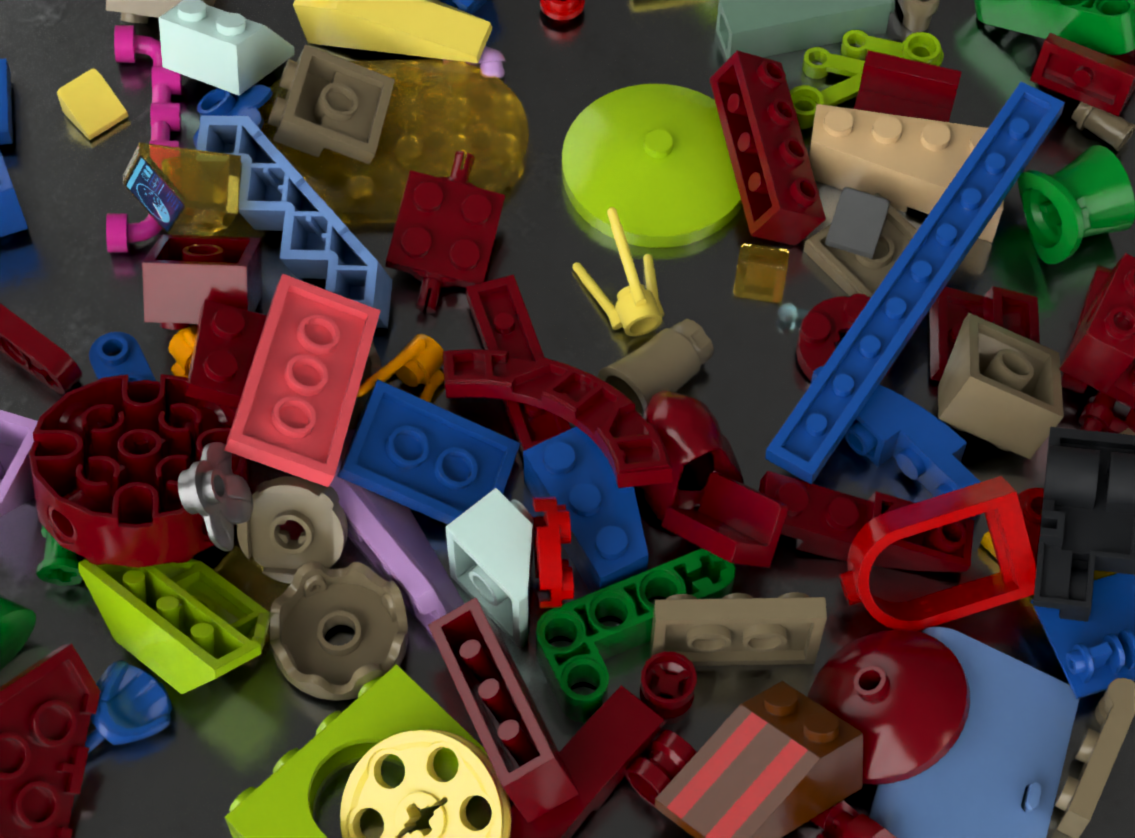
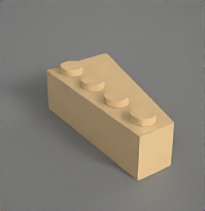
(892, 155)

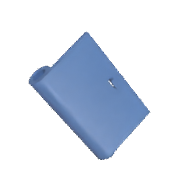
(1009, 743)

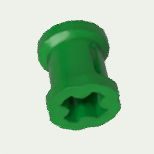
(59, 563)

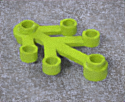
(916, 47)

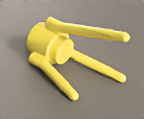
(636, 308)

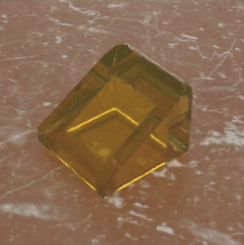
(761, 273)

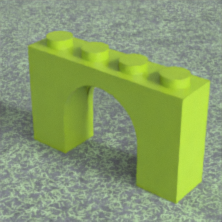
(384, 708)

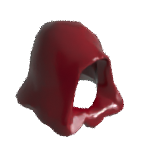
(687, 433)

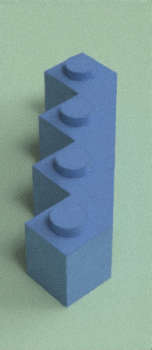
(280, 199)

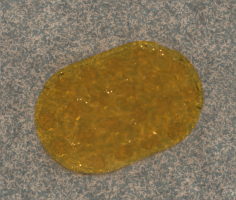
(429, 117)

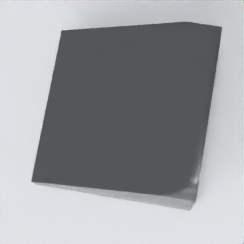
(858, 222)

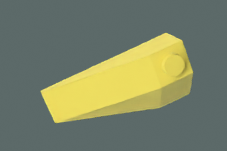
(395, 27)

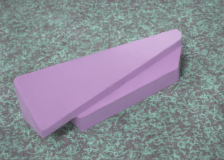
(396, 549)

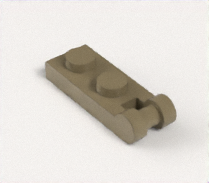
(1098, 753)

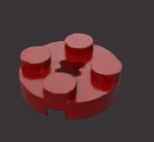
(550, 568)

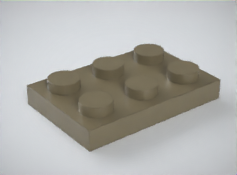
(740, 629)

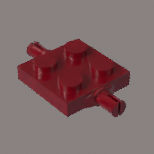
(444, 231)

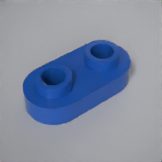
(128, 361)

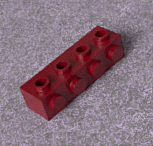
(766, 149)

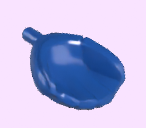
(129, 706)

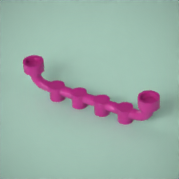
(164, 119)

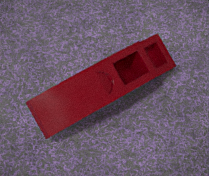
(829, 521)

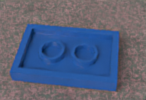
(425, 455)

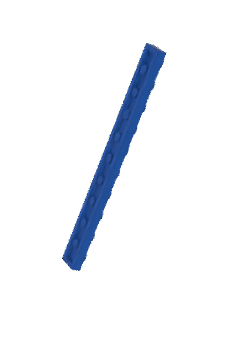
(913, 284)

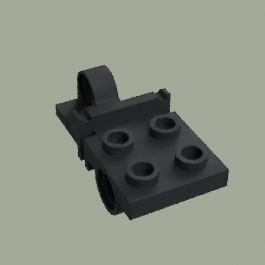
(1084, 517)

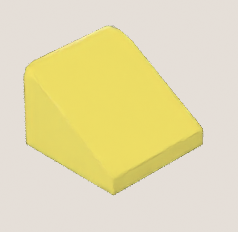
(91, 104)

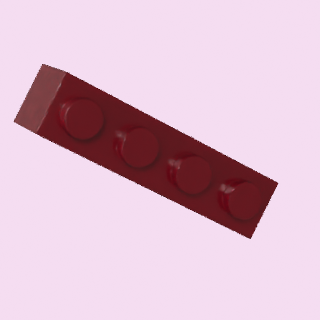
(502, 711)

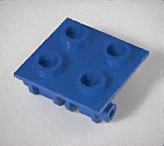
(1105, 645)

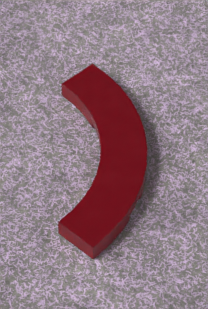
(575, 395)

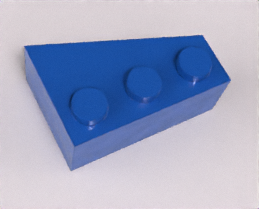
(604, 519)

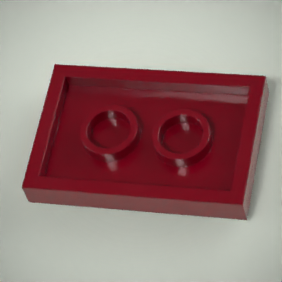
(223, 352)

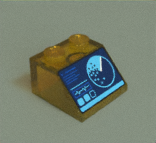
(185, 188)

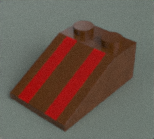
(766, 769)

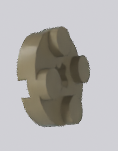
(296, 500)

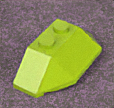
(178, 619)

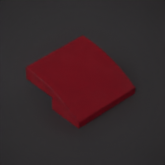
(999, 305)

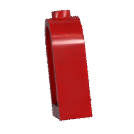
(1009, 539)

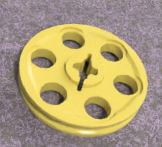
(424, 789)

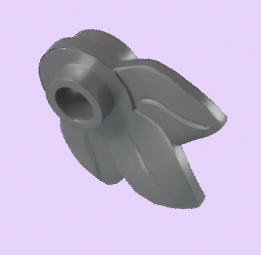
(216, 494)

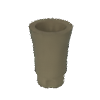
(660, 364)

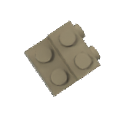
(331, 106)

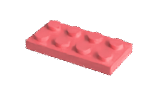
(303, 381)

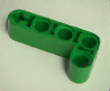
(1096, 24)
(582, 661)

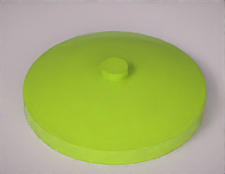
(656, 161)

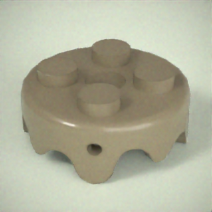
(329, 598)

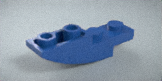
(914, 437)

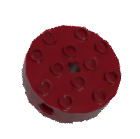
(112, 466)

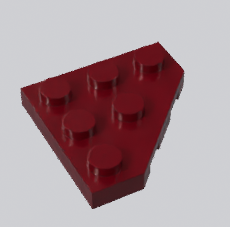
(43, 744)

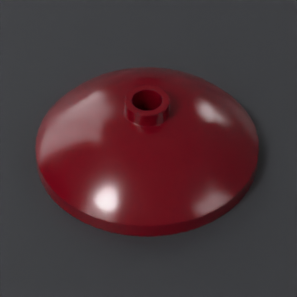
(912, 711)

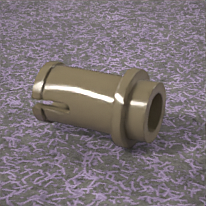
(1105, 125)

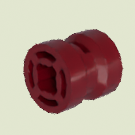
(671, 676)
(664, 762)

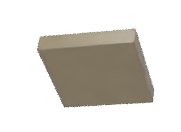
(858, 273)

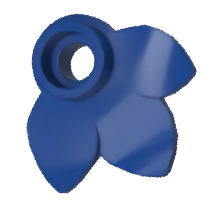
(224, 103)

